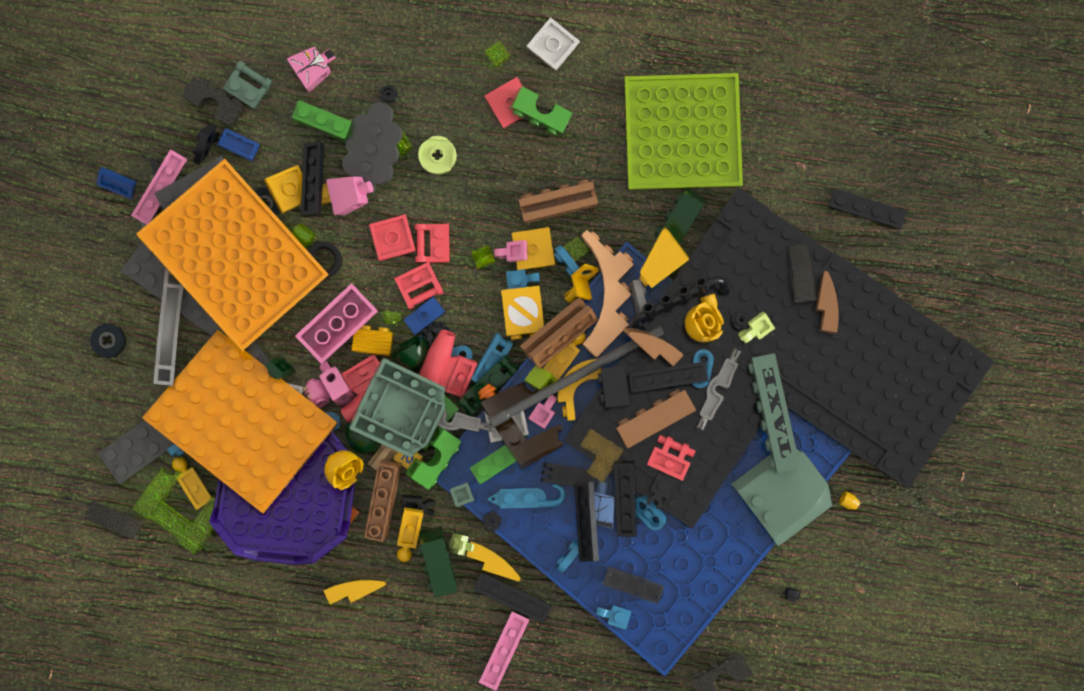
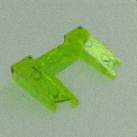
(152, 507)

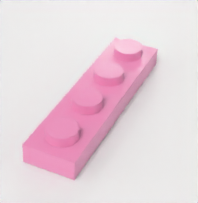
(165, 176)
(504, 651)

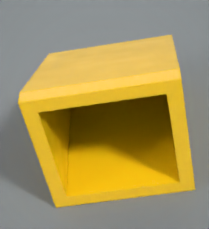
(663, 259)

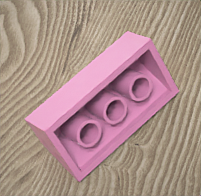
(336, 323)

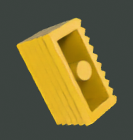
(373, 341)

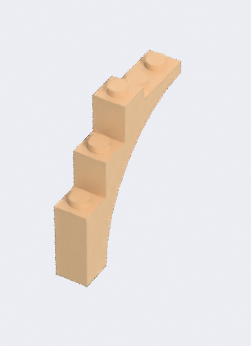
(615, 294)

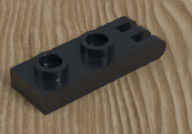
(565, 475)

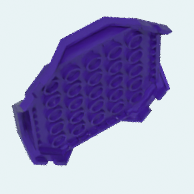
(298, 525)

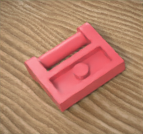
(438, 243)
(416, 279)

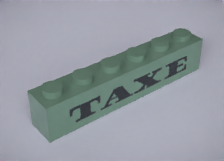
(774, 412)

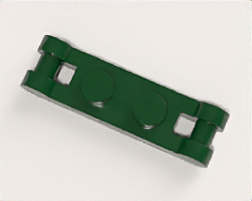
(493, 377)

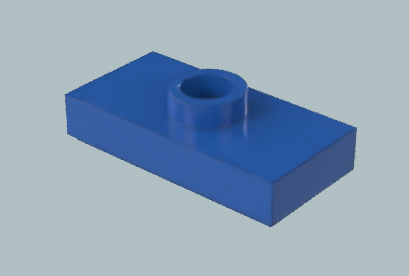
(238, 144)
(116, 183)
(424, 316)

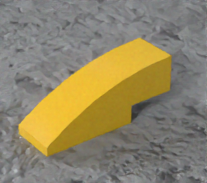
(493, 562)
(352, 589)

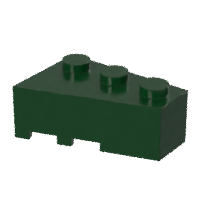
(683, 215)
(437, 562)

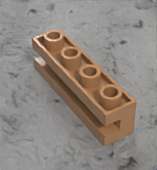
(558, 202)
(559, 333)
(655, 419)
(383, 500)

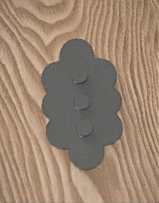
(373, 145)

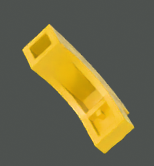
(566, 394)

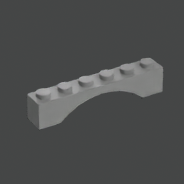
(167, 330)

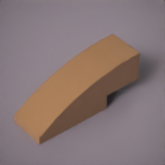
(827, 304)
(654, 345)

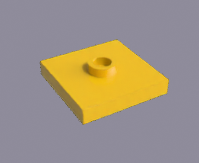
(286, 188)
(538, 248)

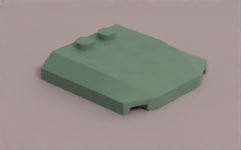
(399, 409)
(784, 499)

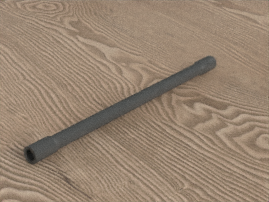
(504, 415)

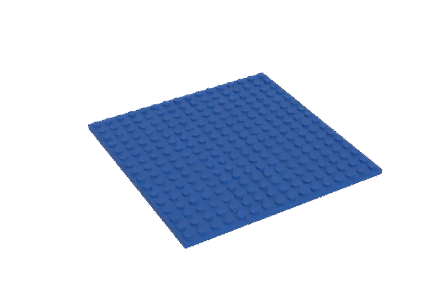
(695, 565)

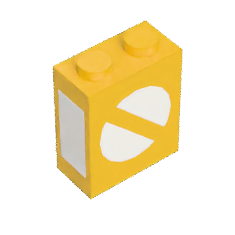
(522, 311)

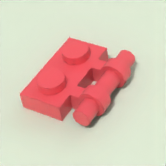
(669, 463)

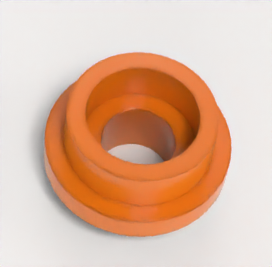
(486, 392)

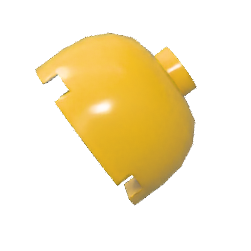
(704, 323)
(342, 469)

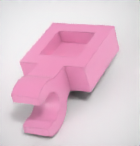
(514, 251)
(542, 414)

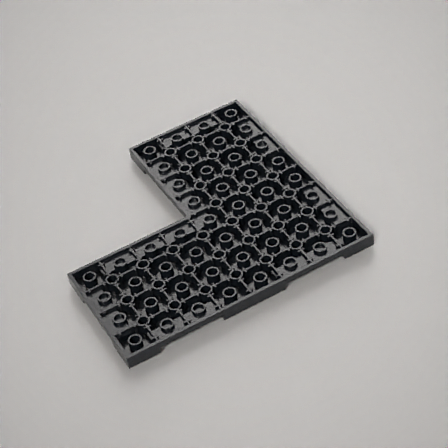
(875, 386)

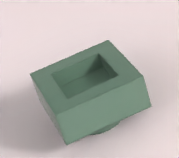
(462, 494)

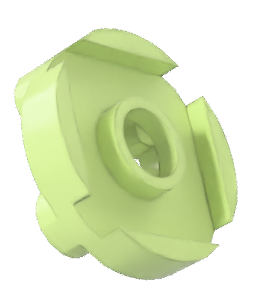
(430, 147)

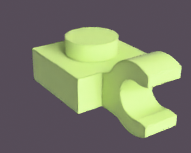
(759, 327)
(459, 544)

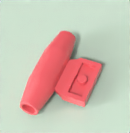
(447, 371)
(358, 379)

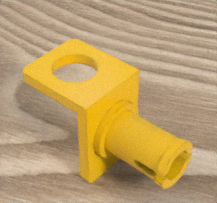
(580, 284)

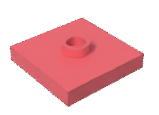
(500, 101)
(392, 237)

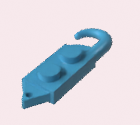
(527, 498)

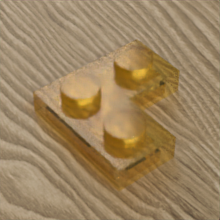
(605, 452)

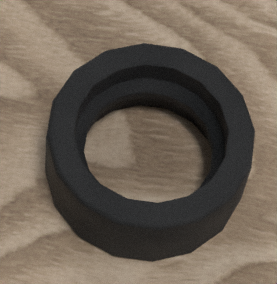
(338, 257)

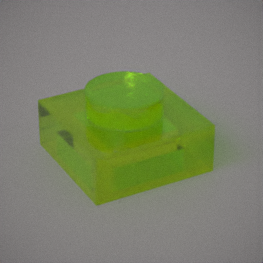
(497, 54)
(576, 249)
(483, 257)
(392, 317)

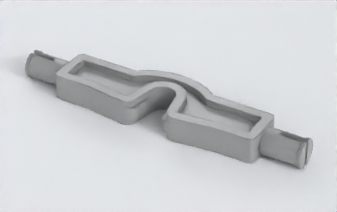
(713, 398)
(463, 421)

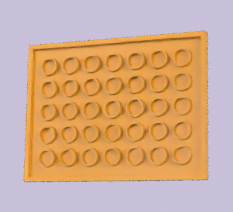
(232, 254)
(240, 421)

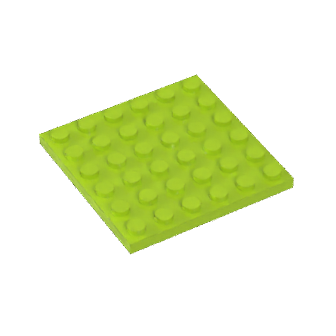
(683, 131)

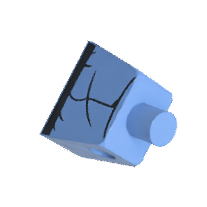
(604, 505)

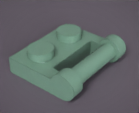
(245, 91)

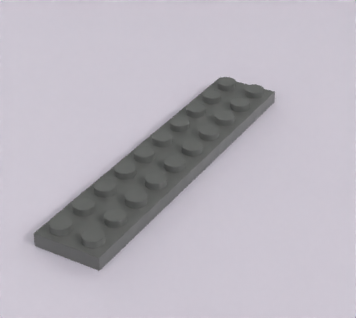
(144, 443)

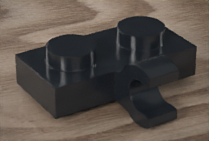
(206, 138)

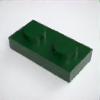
(279, 368)

